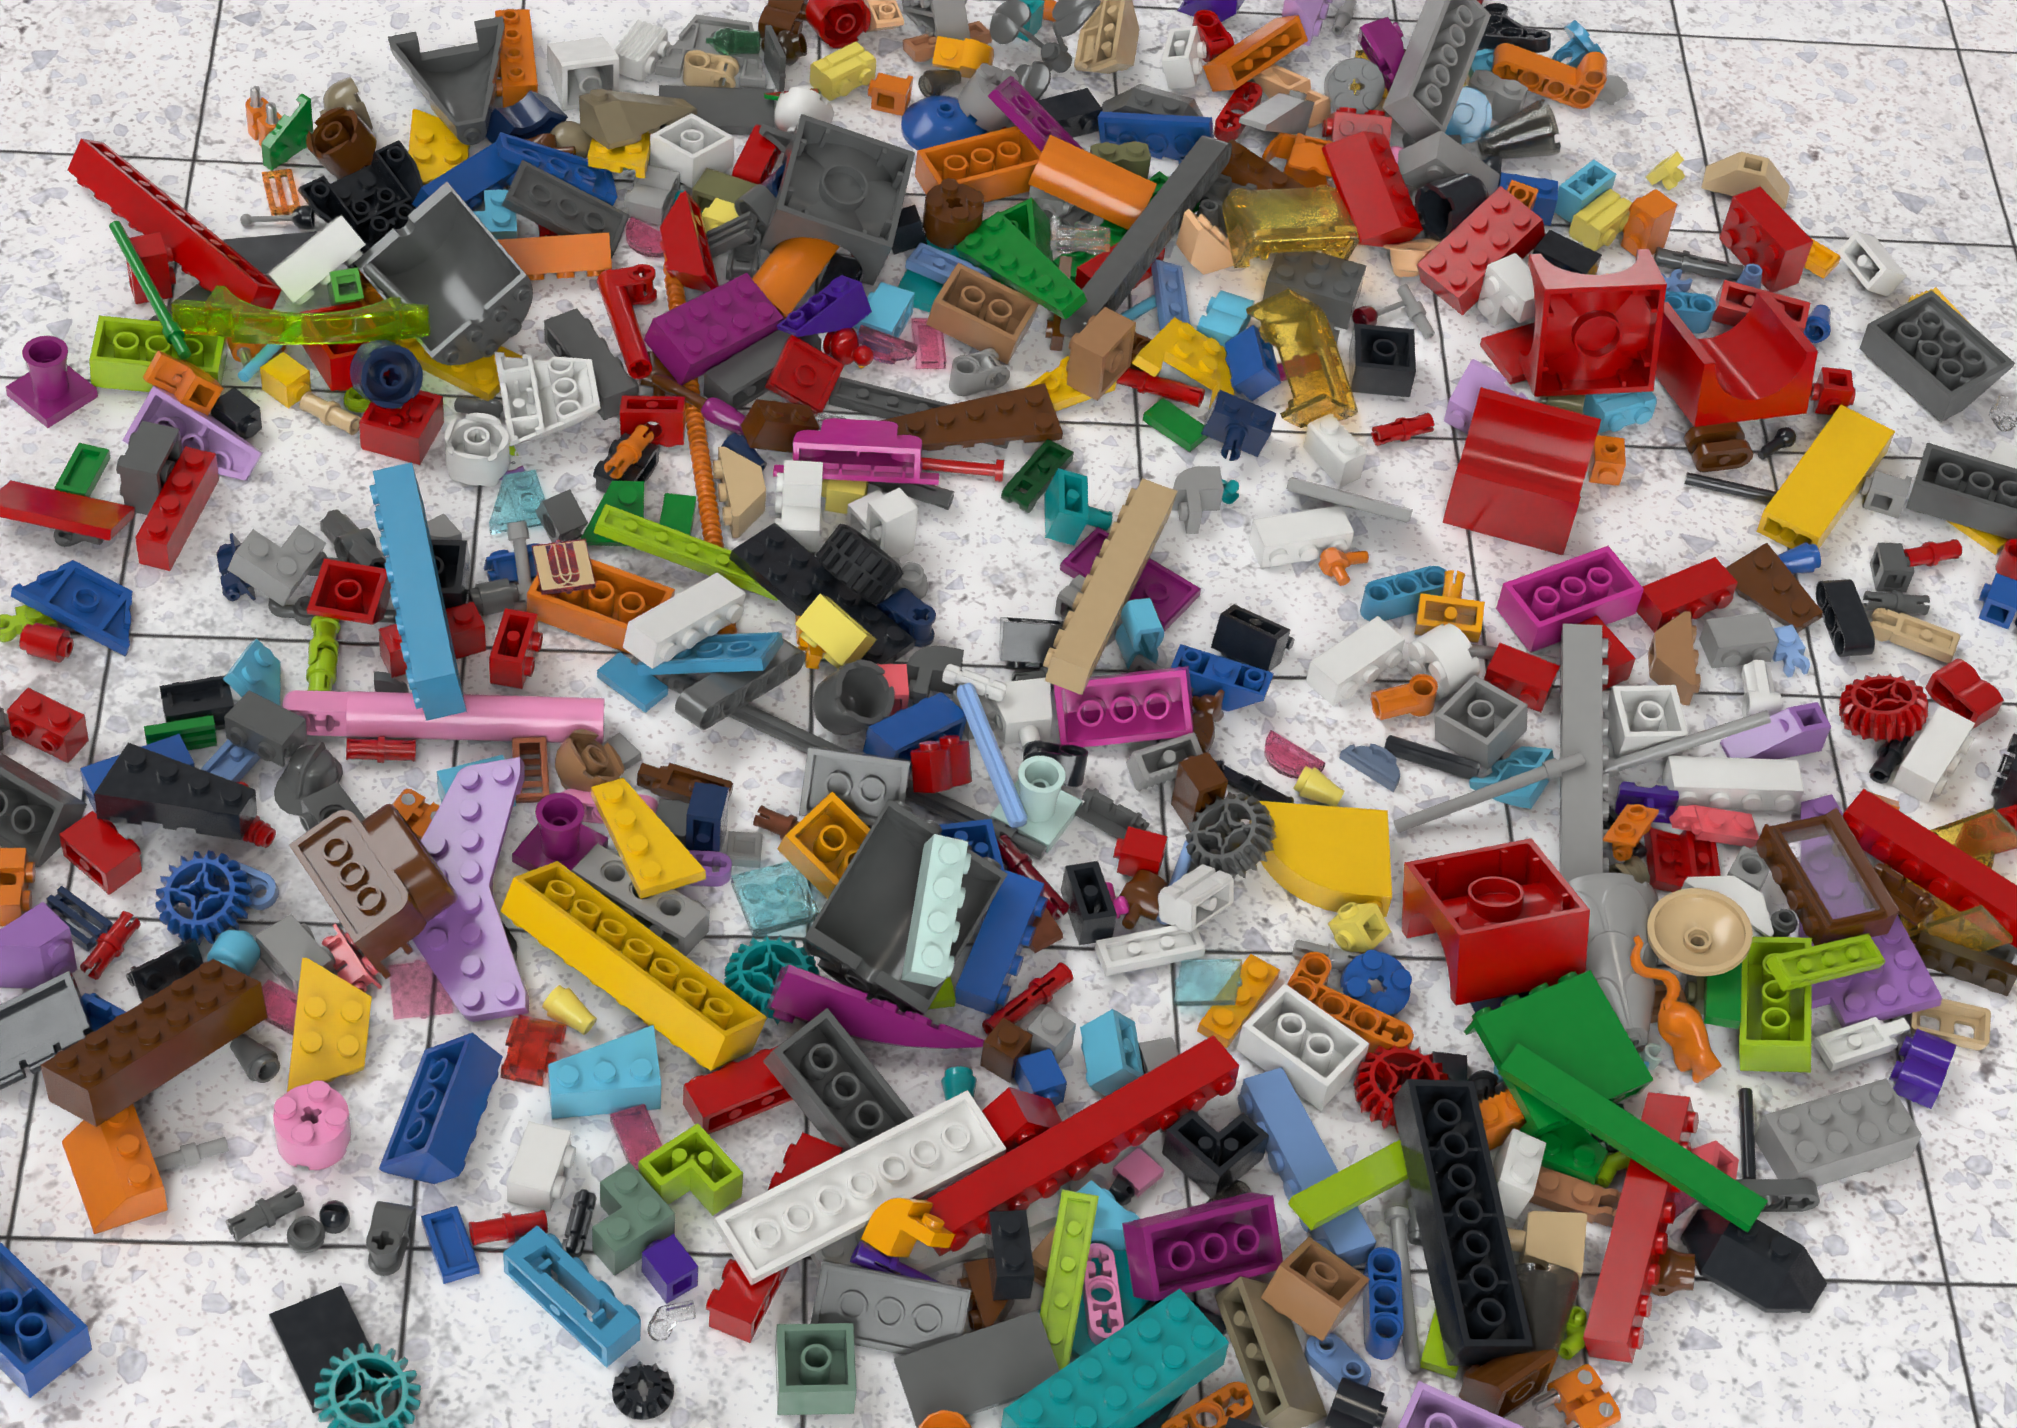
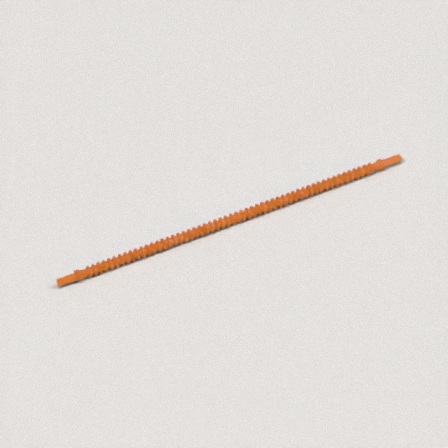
(699, 448)

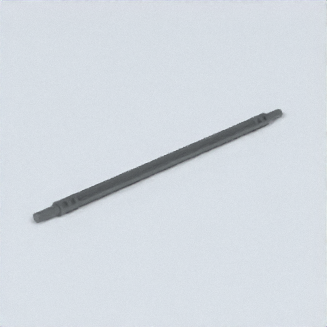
(803, 739)

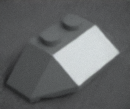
(1151, 100)

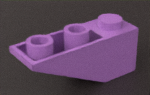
(1790, 734)

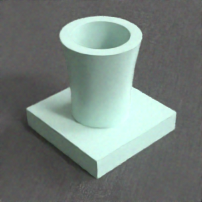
(1045, 804)

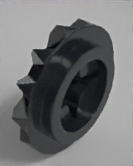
(629, 1400)

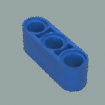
(1380, 1317)

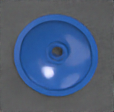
(937, 122)

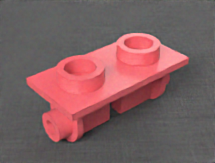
(359, 969)

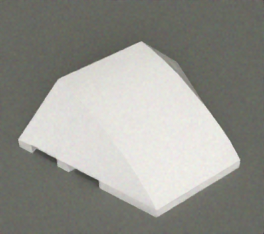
(545, 394)

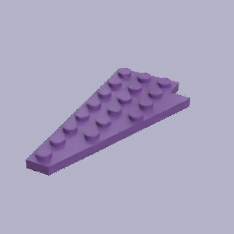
(1887, 992)

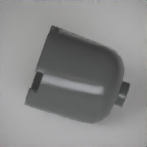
(853, 698)

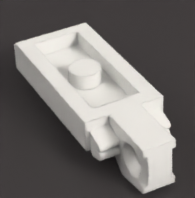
(1860, 1041)

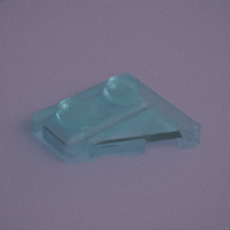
(517, 501)

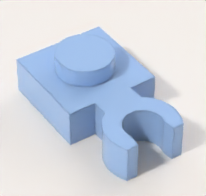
(1790, 650)

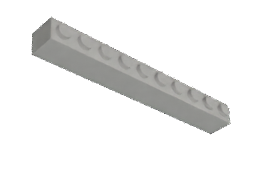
(1583, 731)

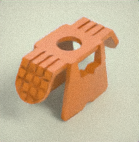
(1303, 156)

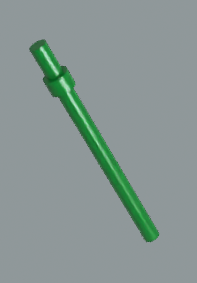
(171, 330)

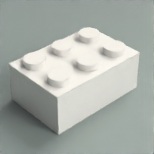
(315, 259)
(1305, 1042)

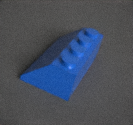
(442, 1110)

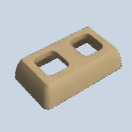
(1956, 1012)

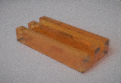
(283, 209)

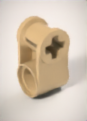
(708, 69)

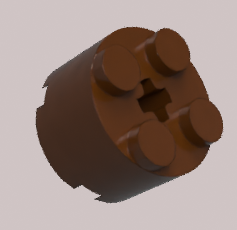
(341, 142)
(951, 213)

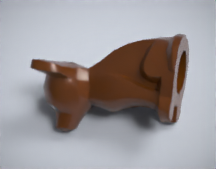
(1207, 709)

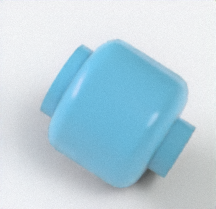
(236, 950)

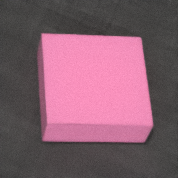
(1139, 1170)

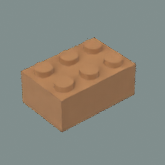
(982, 312)

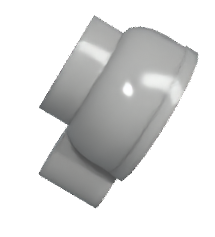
(912, 579)

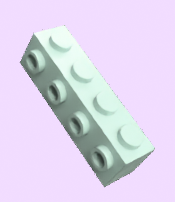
(935, 911)

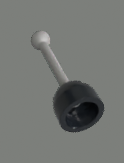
(302, 217)

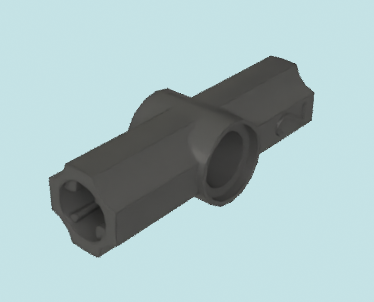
(350, 542)

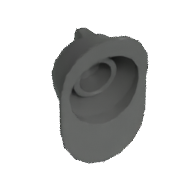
(308, 771)

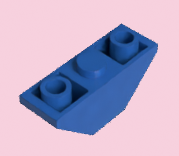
(1210, 673)

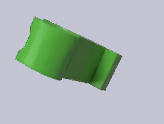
(344, 286)

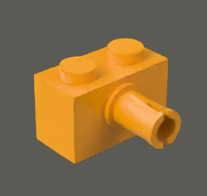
(1450, 609)

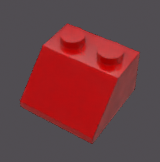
(350, 592)

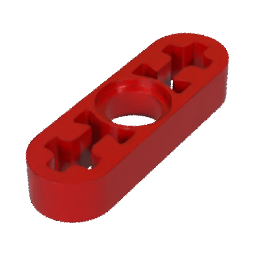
(1237, 102)

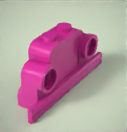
(862, 452)

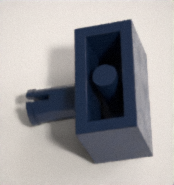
(1238, 425)

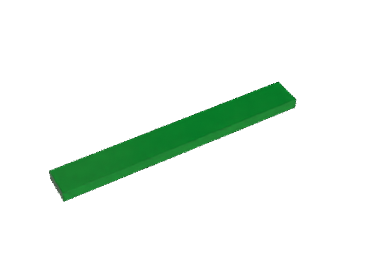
(1633, 1137)

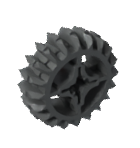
(1222, 829)

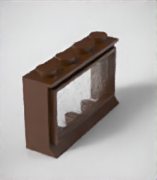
(1827, 878)

